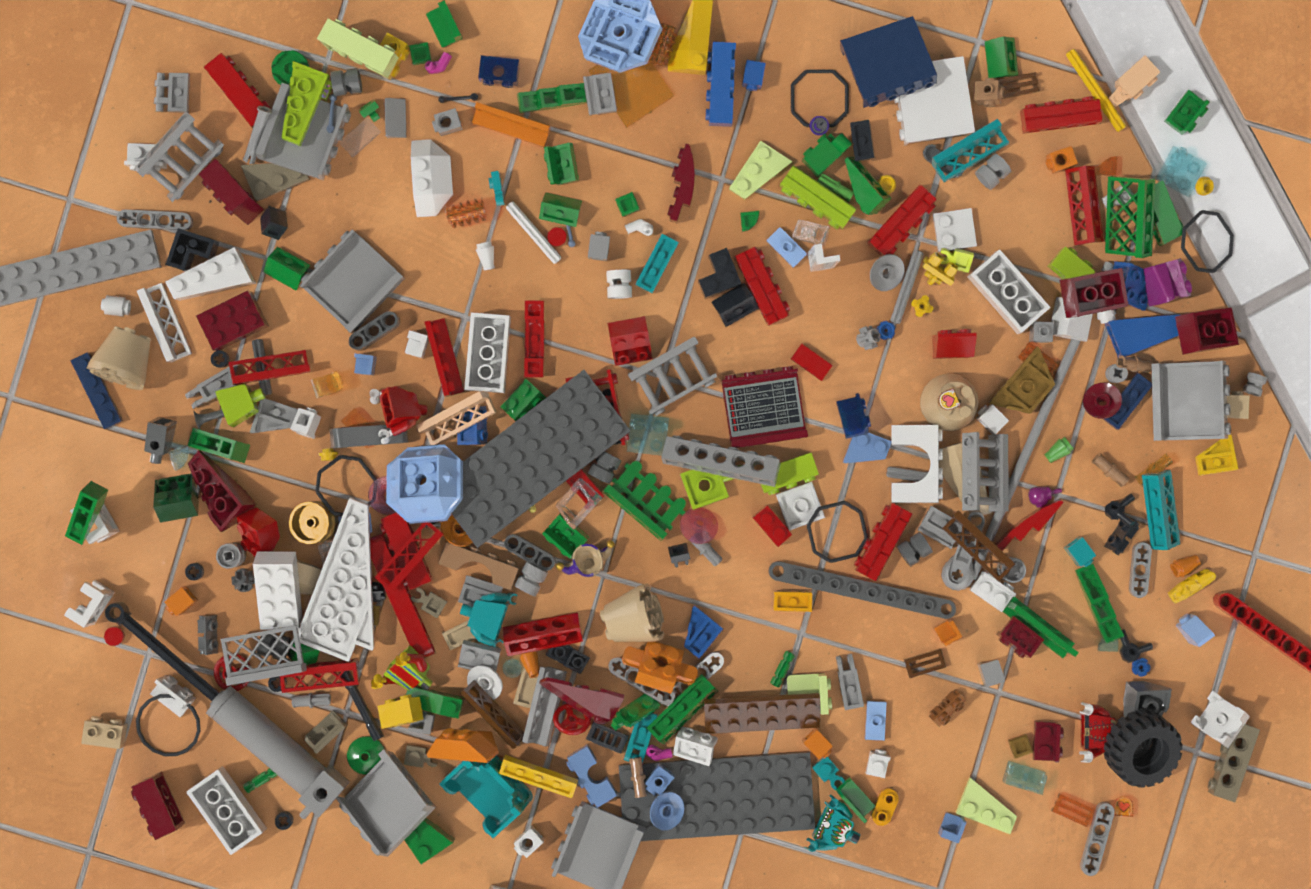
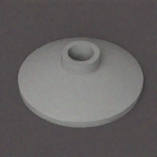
(891, 276)

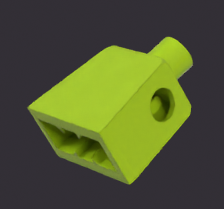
(239, 403)

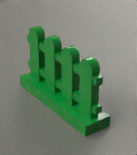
(649, 510)

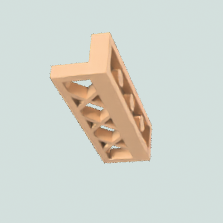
(454, 411)

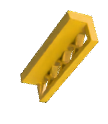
(538, 776)

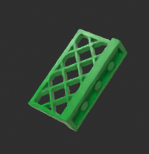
(1144, 221)
(1052, 637)

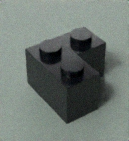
(188, 245)
(724, 276)

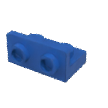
(475, 434)

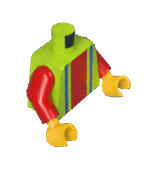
(406, 671)

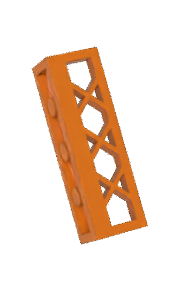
(511, 125)

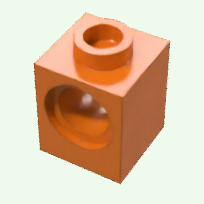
(1068, 156)
(180, 601)
(818, 744)

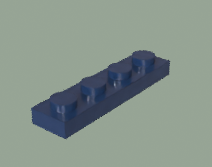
(97, 392)

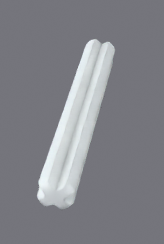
(533, 232)

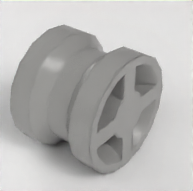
(1113, 375)

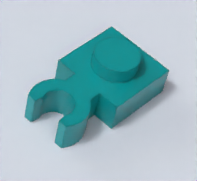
(495, 183)
(826, 770)

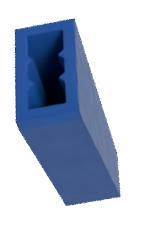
(1140, 333)

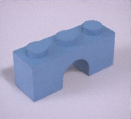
(598, 791)

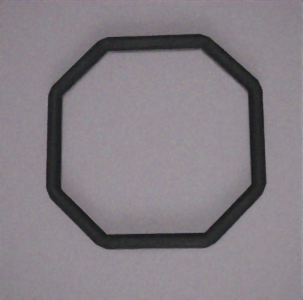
(820, 71)
(1184, 236)
(329, 465)
(811, 535)

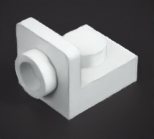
(877, 763)

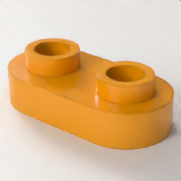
(885, 807)

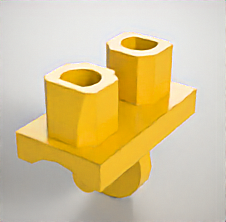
(936, 272)

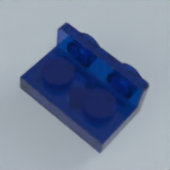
(853, 416)

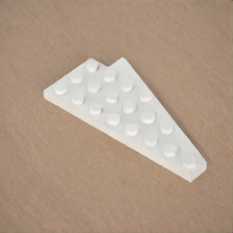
(342, 599)

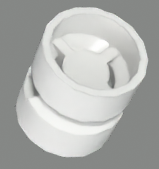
(621, 290)

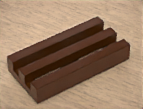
(1034, 82)
(921, 656)

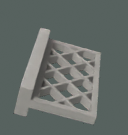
(267, 671)

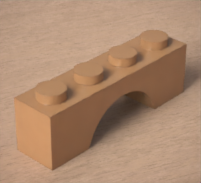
(502, 572)

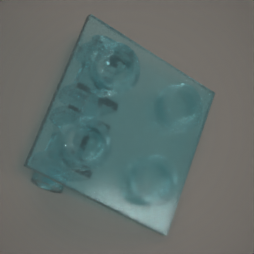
(1181, 171)
(647, 434)

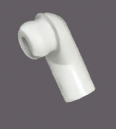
(641, 226)

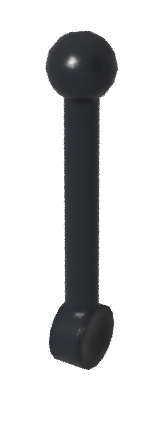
(474, 97)

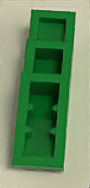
(552, 98)
(1099, 603)

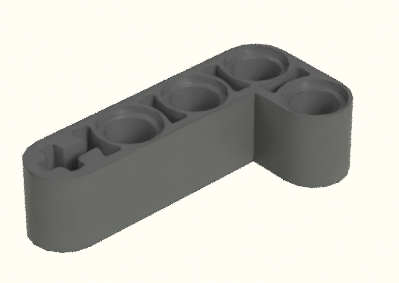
(362, 436)

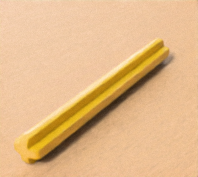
(1096, 90)

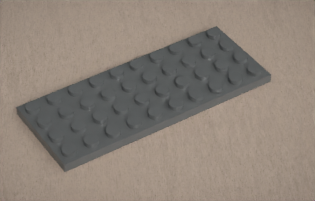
(536, 456)
(728, 796)

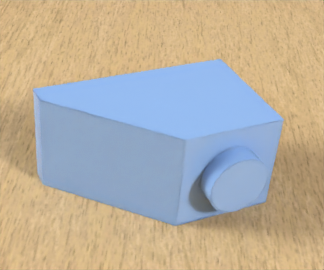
(1194, 630)

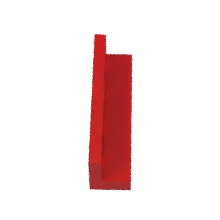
(1090, 205)
(444, 357)
(269, 374)
(414, 561)
(322, 668)

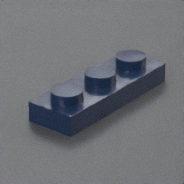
(1131, 397)

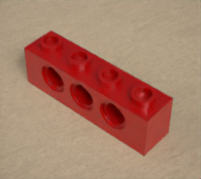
(542, 634)

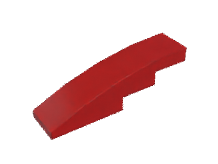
(1035, 521)

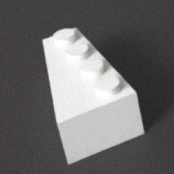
(212, 276)

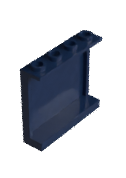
(889, 61)

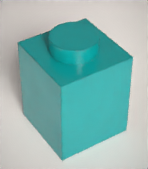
(1080, 552)

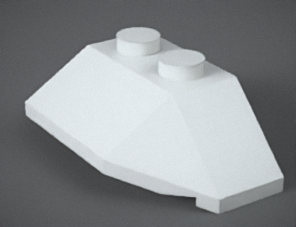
(430, 177)

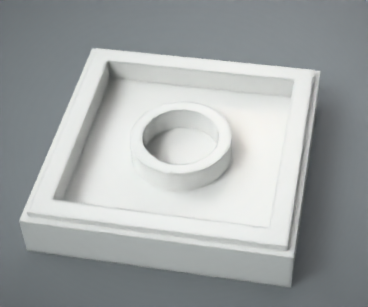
(799, 505)

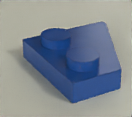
(701, 632)

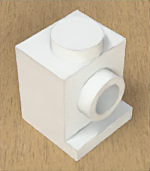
(306, 422)

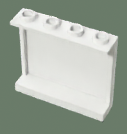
(938, 110)

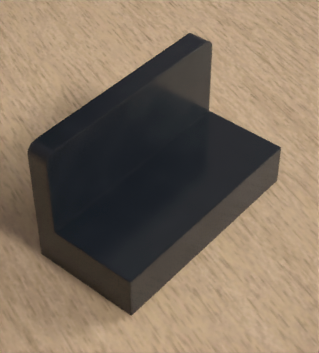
(862, 140)
(735, 304)

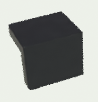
(273, 222)

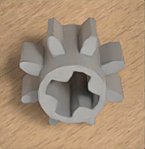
(868, 337)

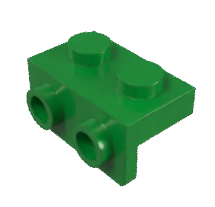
(1186, 112)
(561, 164)
(522, 400)
(564, 536)

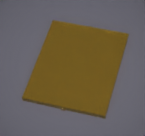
(636, 91)

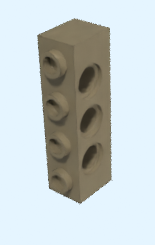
(1237, 770)

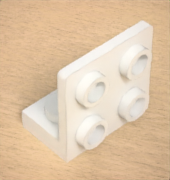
(182, 696)

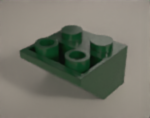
(175, 498)

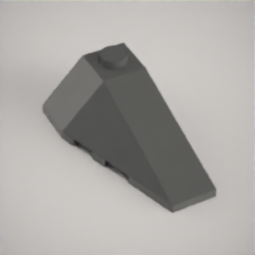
(1145, 696)

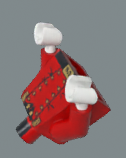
(399, 410)
(1094, 728)

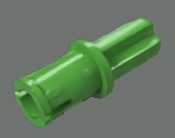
(835, 187)

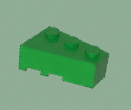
(1166, 222)
(428, 840)

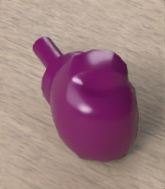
(1040, 495)

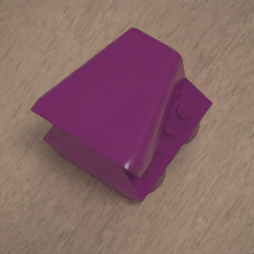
(1167, 282)

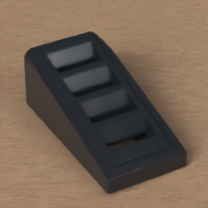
(594, 726)

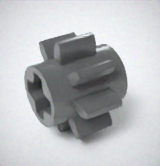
(243, 580)

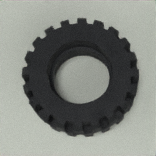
(1159, 759)

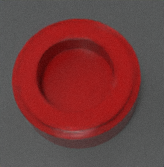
(557, 237)
(114, 636)

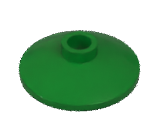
(357, 748)

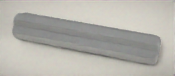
(907, 474)

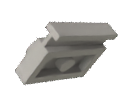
(599, 94)
(933, 524)
(474, 588)
(477, 654)

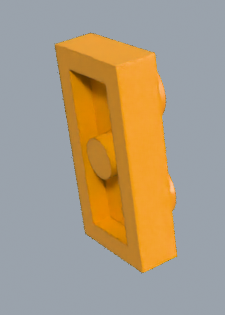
(792, 601)

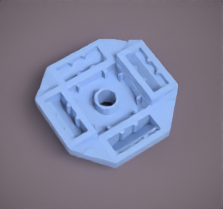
(605, 22)
(437, 496)

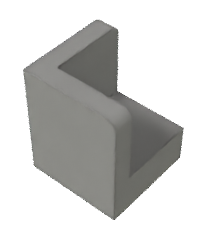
(991, 673)
(424, 726)

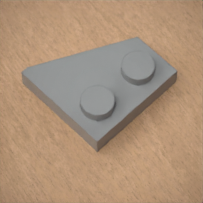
(273, 416)

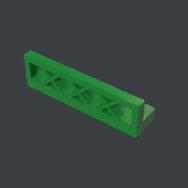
(682, 709)

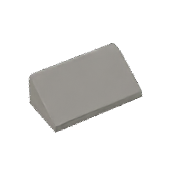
(395, 118)

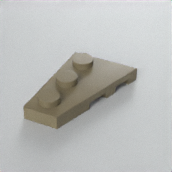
(271, 179)

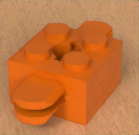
(658, 674)

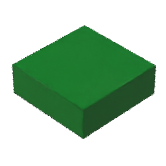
(420, 53)
(627, 204)

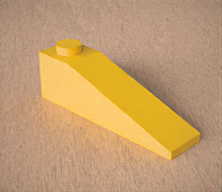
(692, 42)

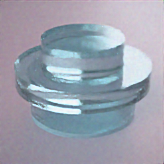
(512, 668)

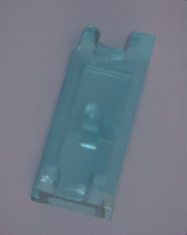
(1025, 777)

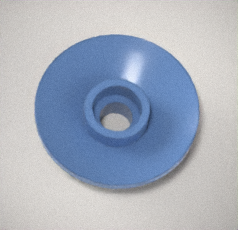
(671, 815)

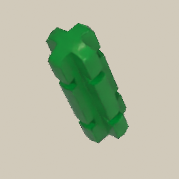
(782, 669)
(259, 780)

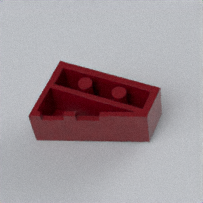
(230, 192)

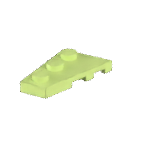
(758, 170)
(984, 808)

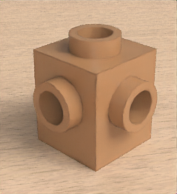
(988, 92)

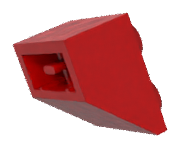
(630, 341)
(954, 345)
(257, 531)

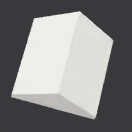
(1070, 328)

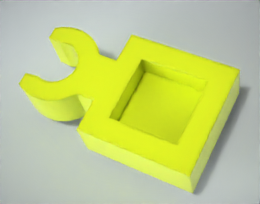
(961, 258)

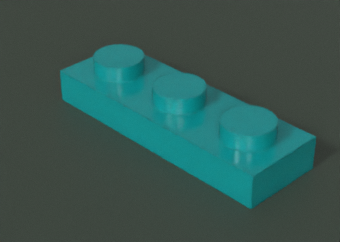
(657, 263)

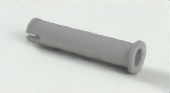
(259, 126)

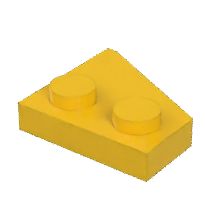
(1217, 458)

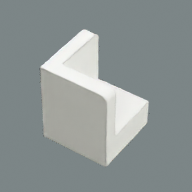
(416, 344)

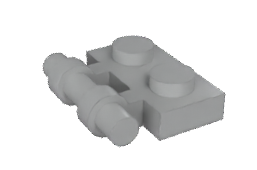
(178, 92)

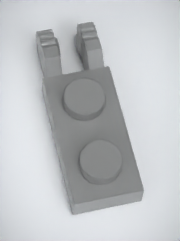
(207, 388)
(849, 684)

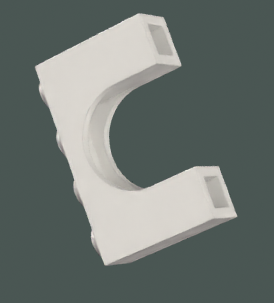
(928, 439)

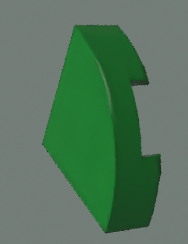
(748, 220)

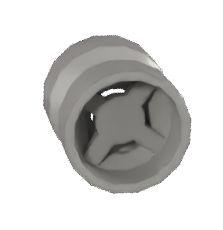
(1254, 384)

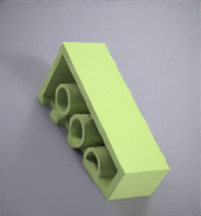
(358, 48)

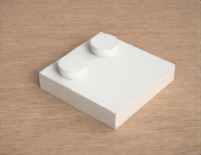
(954, 229)

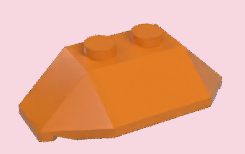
(464, 745)

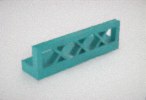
(967, 144)
(1158, 511)

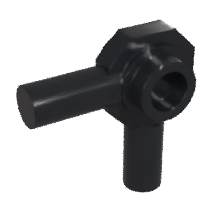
(1116, 510)
(1130, 651)

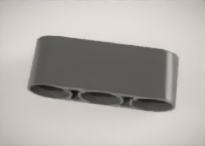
(364, 332)
(520, 551)

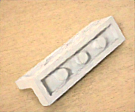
(818, 261)
(157, 325)

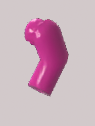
(438, 66)
(657, 754)

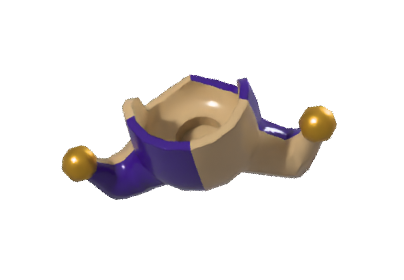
(587, 560)

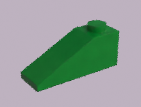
(867, 190)
(218, 445)
(86, 511)
(439, 702)

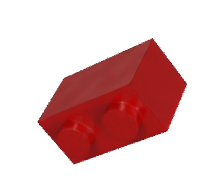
(772, 525)

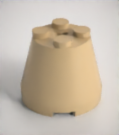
(122, 358)
(949, 419)
(634, 617)

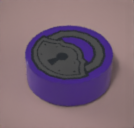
(819, 125)

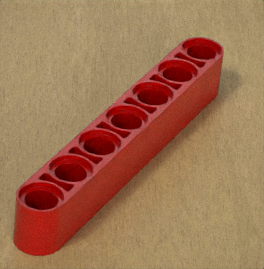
(401, 600)
(1263, 628)

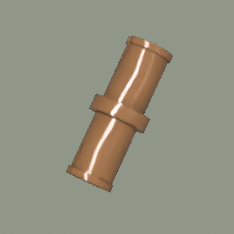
(1134, 364)
(1110, 470)
(638, 777)

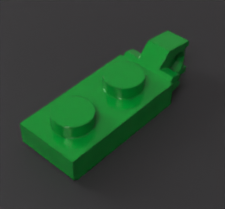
(635, 712)

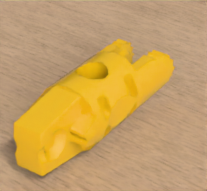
(1191, 585)

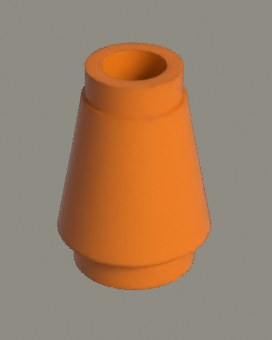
(1183, 566)
(530, 663)

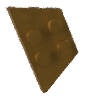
(1026, 385)

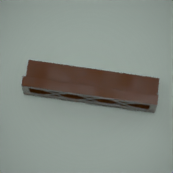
(984, 541)
(493, 714)

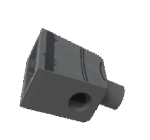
(159, 438)

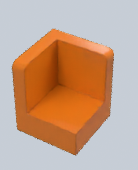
(947, 632)

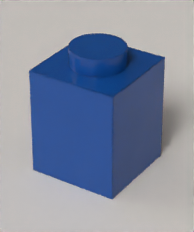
(753, 75)

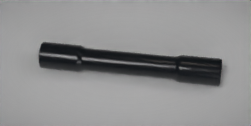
(371, 725)

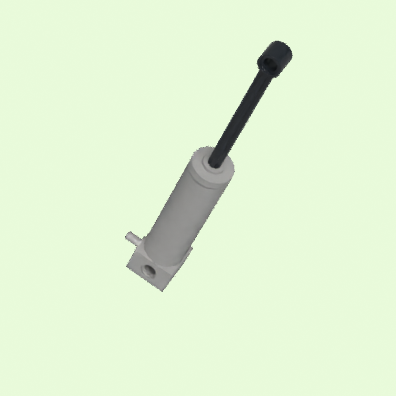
(251, 728)

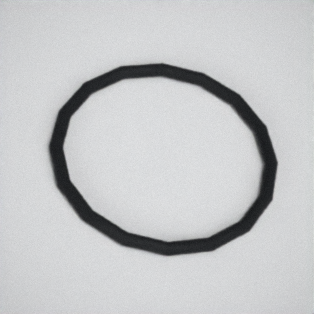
(158, 751)

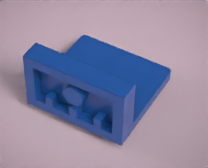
(1135, 284)

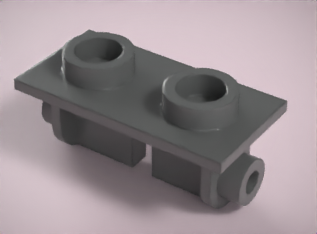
(208, 625)

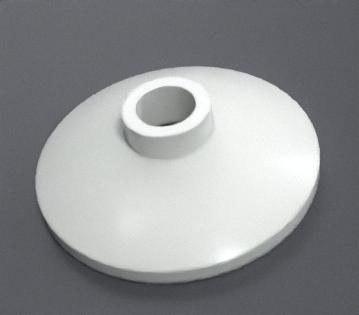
(481, 674)

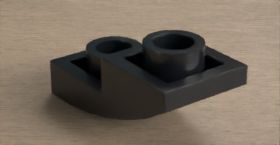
(569, 657)

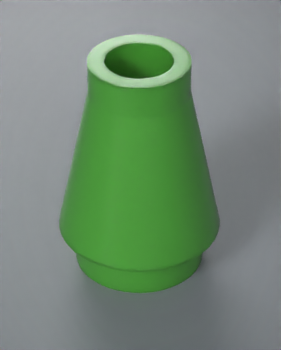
(1058, 450)

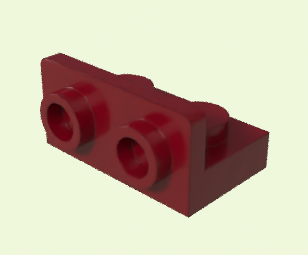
(1020, 638)
(1047, 741)

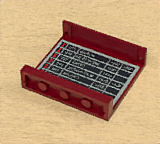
(764, 407)

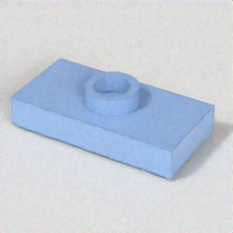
(786, 247)
(875, 720)

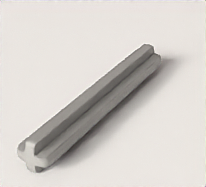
(906, 287)

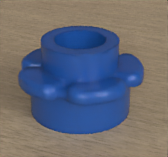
(889, 326)
(1141, 672)

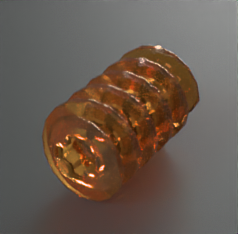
(661, 48)
(466, 213)

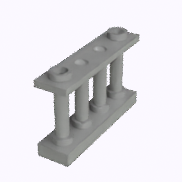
(160, 152)
(673, 357)
(998, 472)

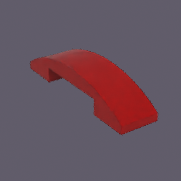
(534, 338)

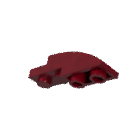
(685, 177)

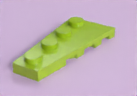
(303, 99)

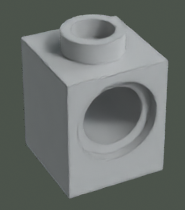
(455, 122)
(599, 246)
(1041, 332)

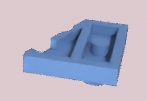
(867, 448)

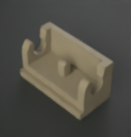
(325, 731)

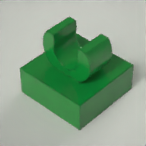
(369, 109)

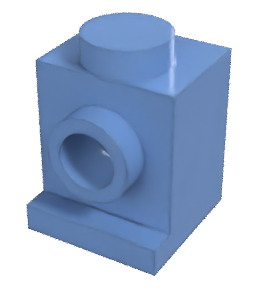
(662, 773)

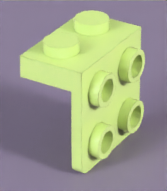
(811, 684)

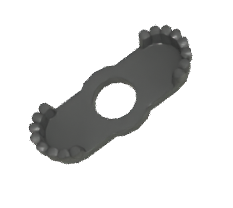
(931, 151)

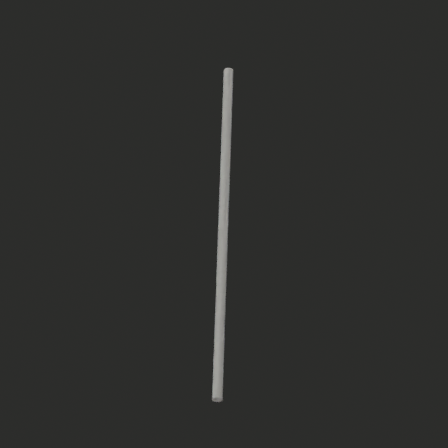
(1032, 439)

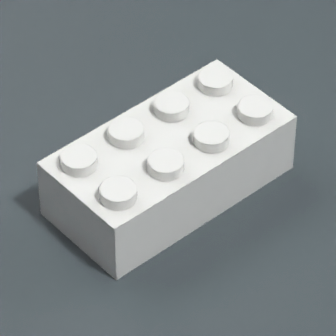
(1008, 292)
(487, 352)
(277, 590)
(226, 810)

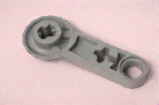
(961, 561)

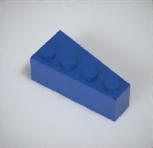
(721, 84)

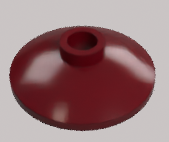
(1098, 393)

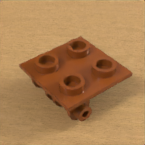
(942, 717)

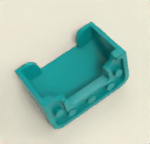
(492, 794)

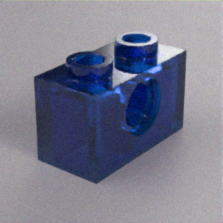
(489, 64)

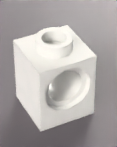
(991, 418)
(530, 833)

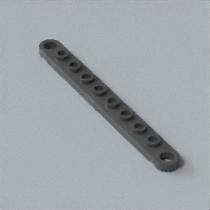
(862, 590)

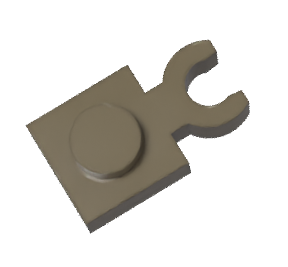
(432, 604)
(417, 756)

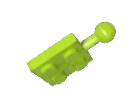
(701, 498)

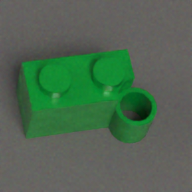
(825, 152)

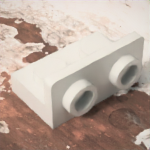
(137, 152)
(993, 591)
(695, 746)

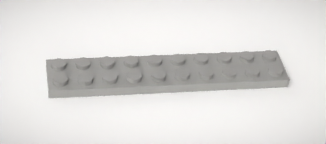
(78, 267)

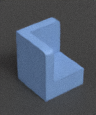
(365, 364)
(952, 827)

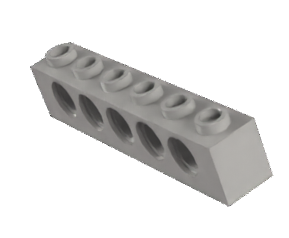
(766, 476)

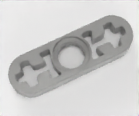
(1134, 563)

